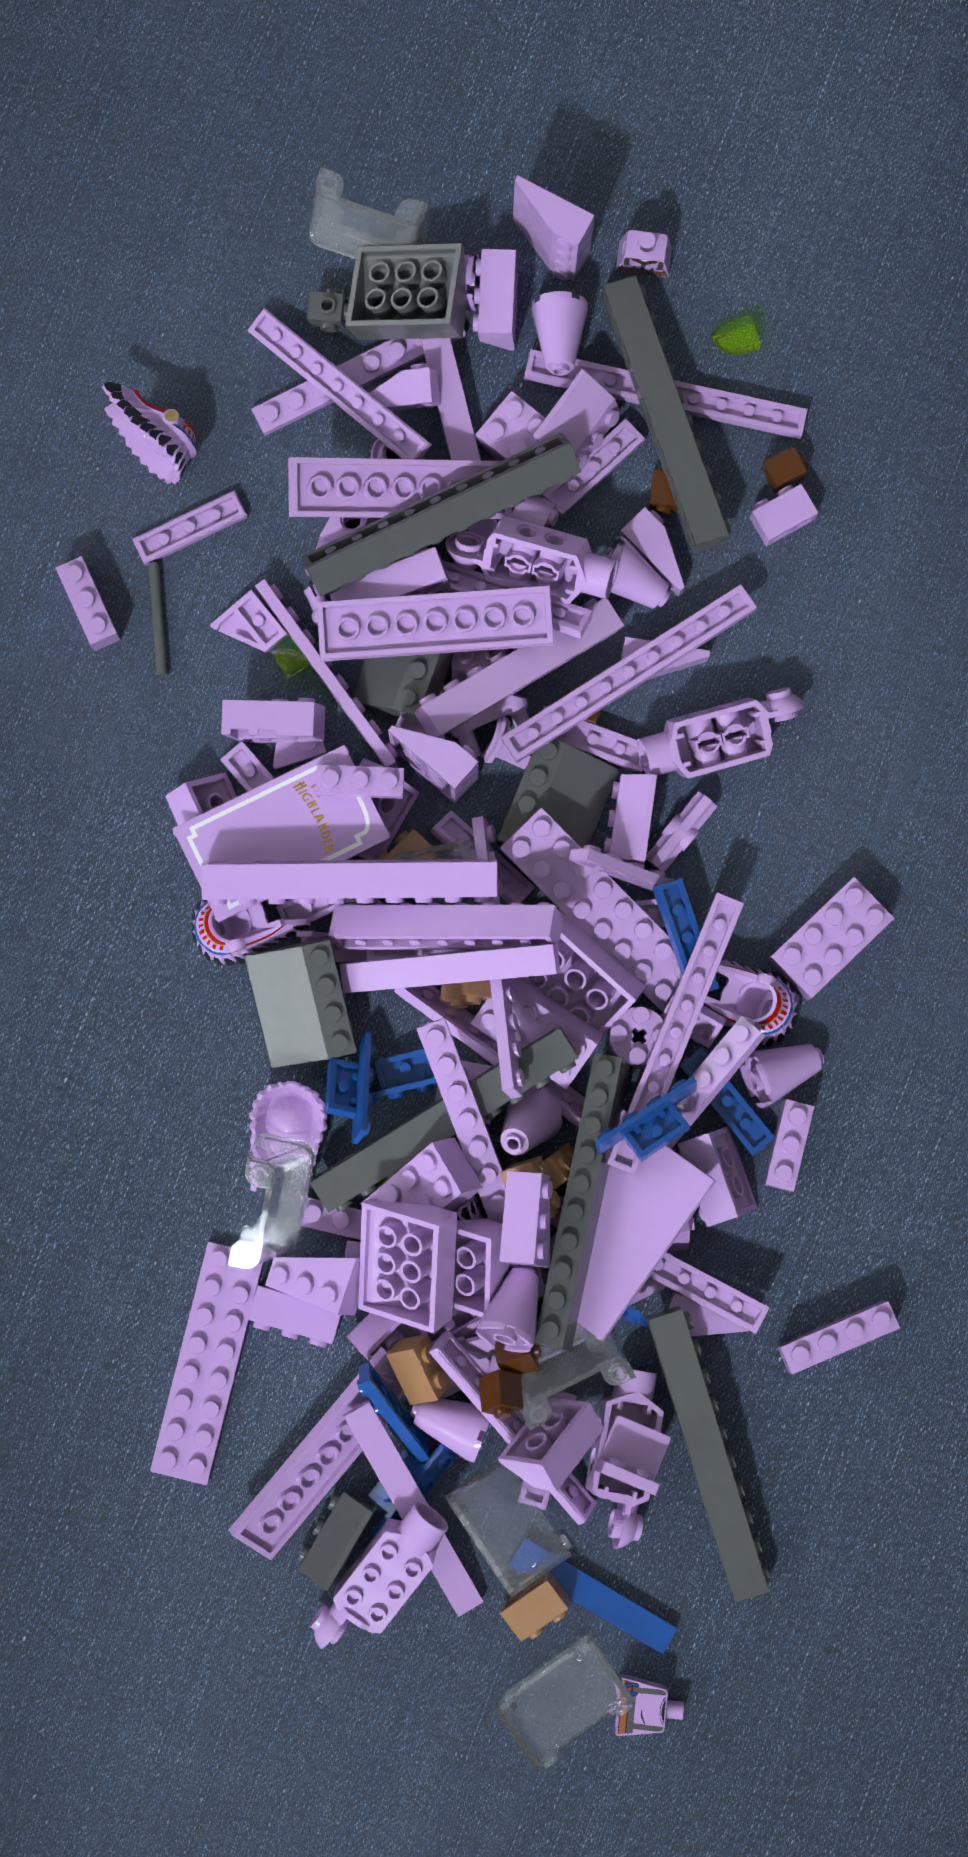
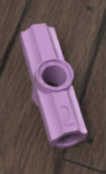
(680, 832)

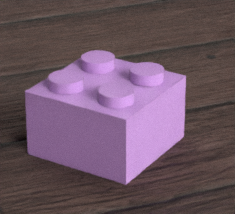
(509, 428)

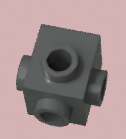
(327, 310)

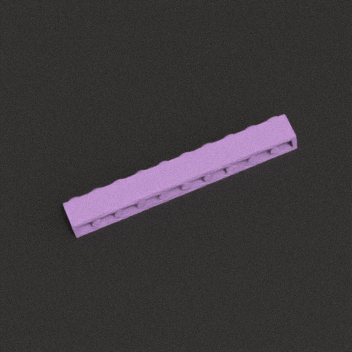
(349, 879)

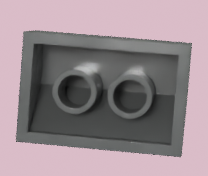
(335, 1538)

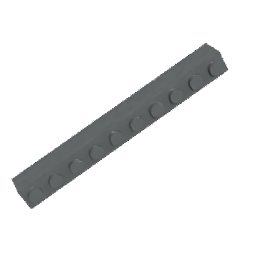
(665, 415)
(441, 514)
(402, 1143)
(581, 1205)
(708, 1454)

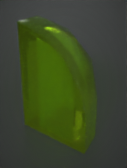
(737, 336)
(289, 661)

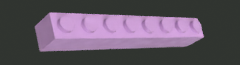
(511, 673)
(444, 926)

